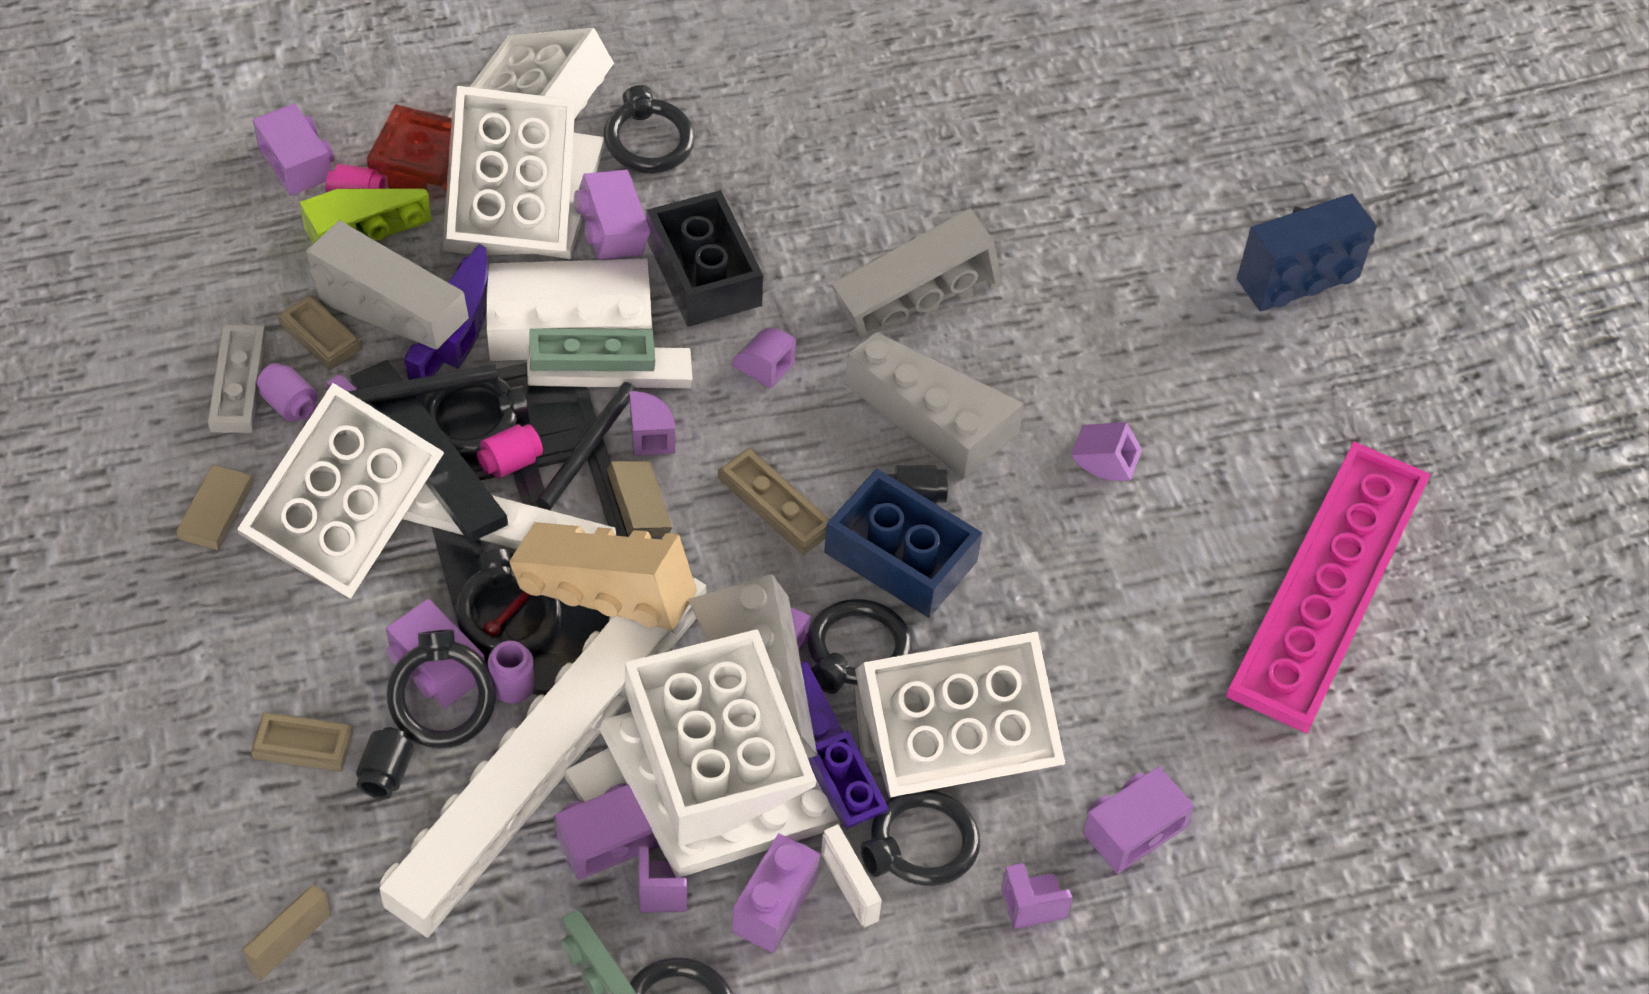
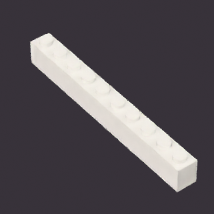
(521, 773)

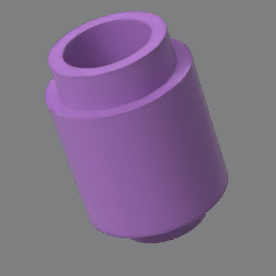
(287, 392)
(512, 671)

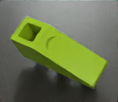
(369, 211)

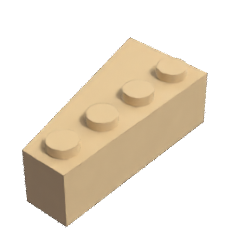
(607, 572)

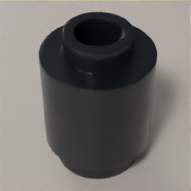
(924, 480)
(384, 762)

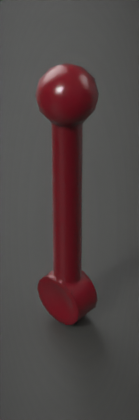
(493, 627)

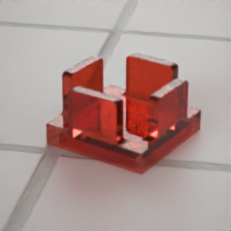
(412, 149)

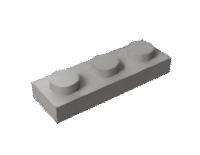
(236, 378)

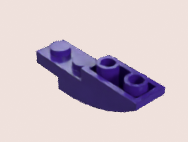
(473, 281)
(839, 764)

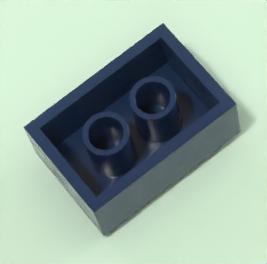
(1306, 252)
(902, 542)

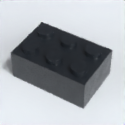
(704, 258)

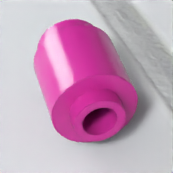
(354, 178)
(509, 451)

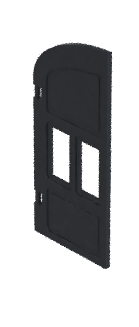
(561, 420)

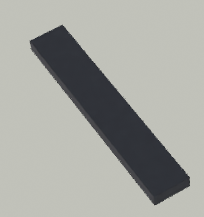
(452, 479)

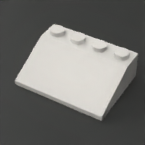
(548, 64)
(508, 173)
(563, 297)
(340, 491)
(960, 714)
(716, 734)

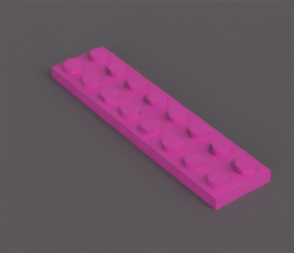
(1328, 588)

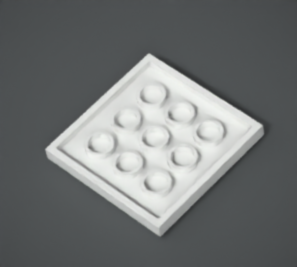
(796, 818)

